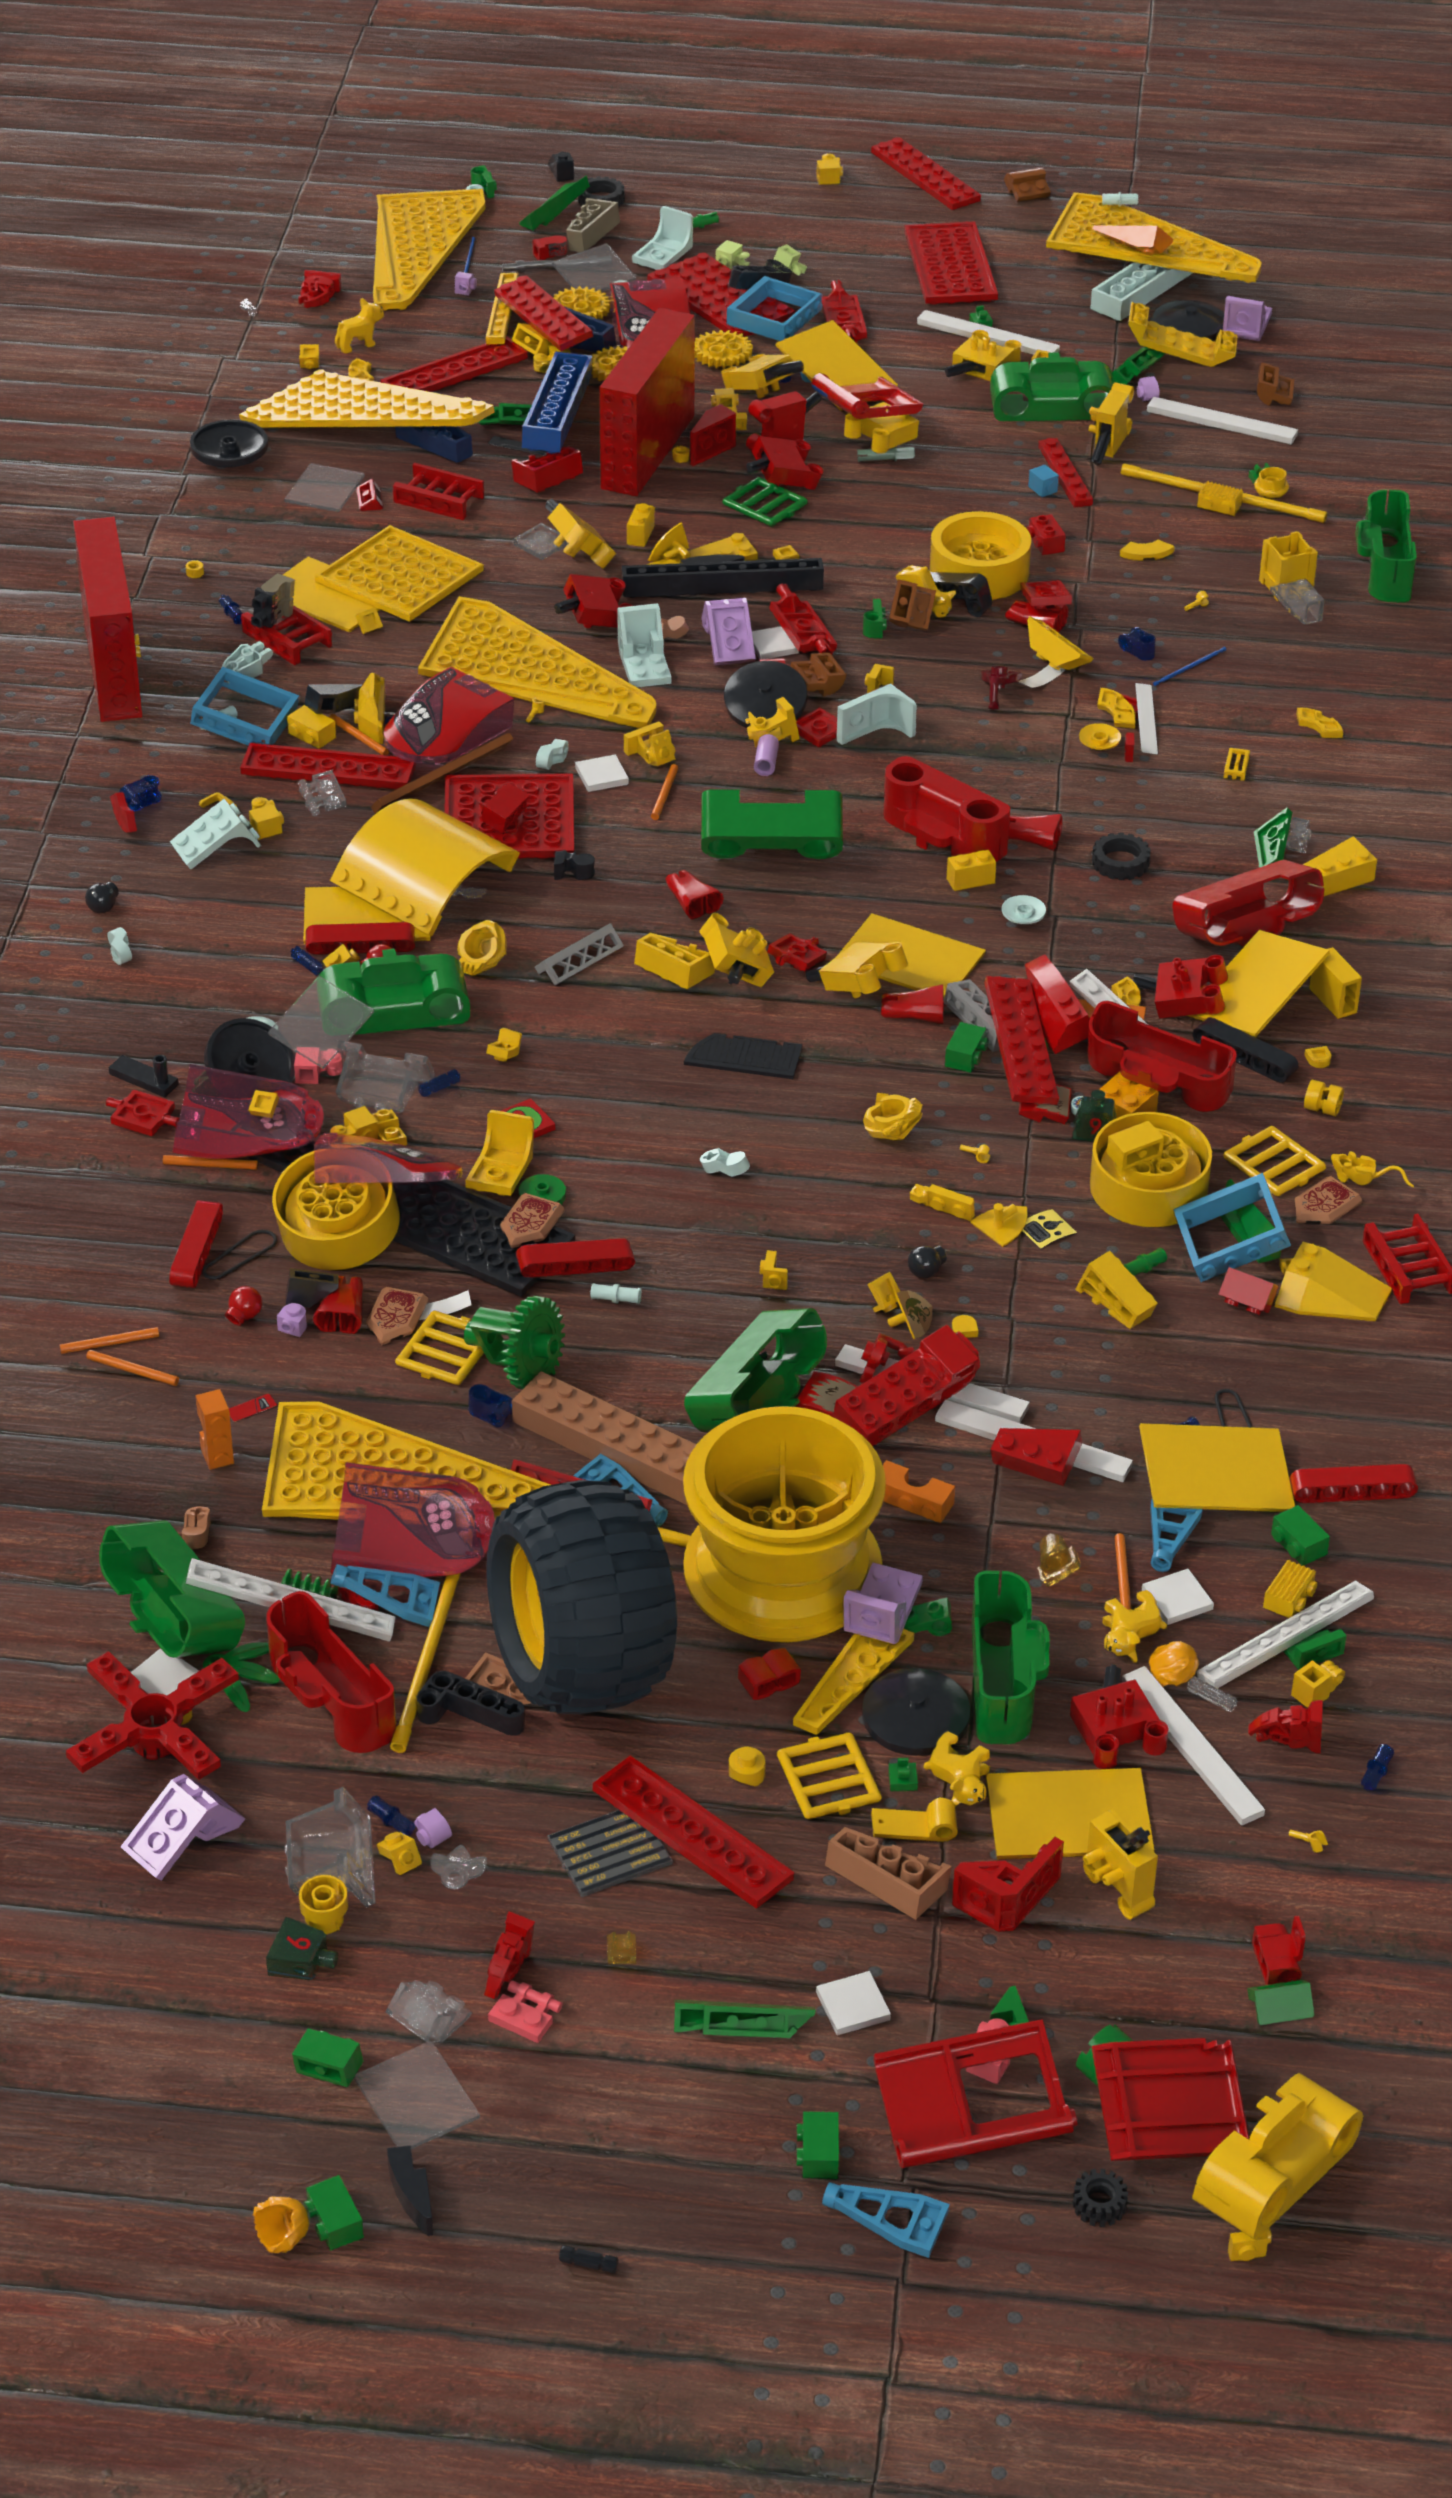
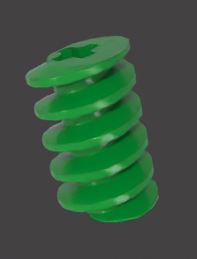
(307, 1584)

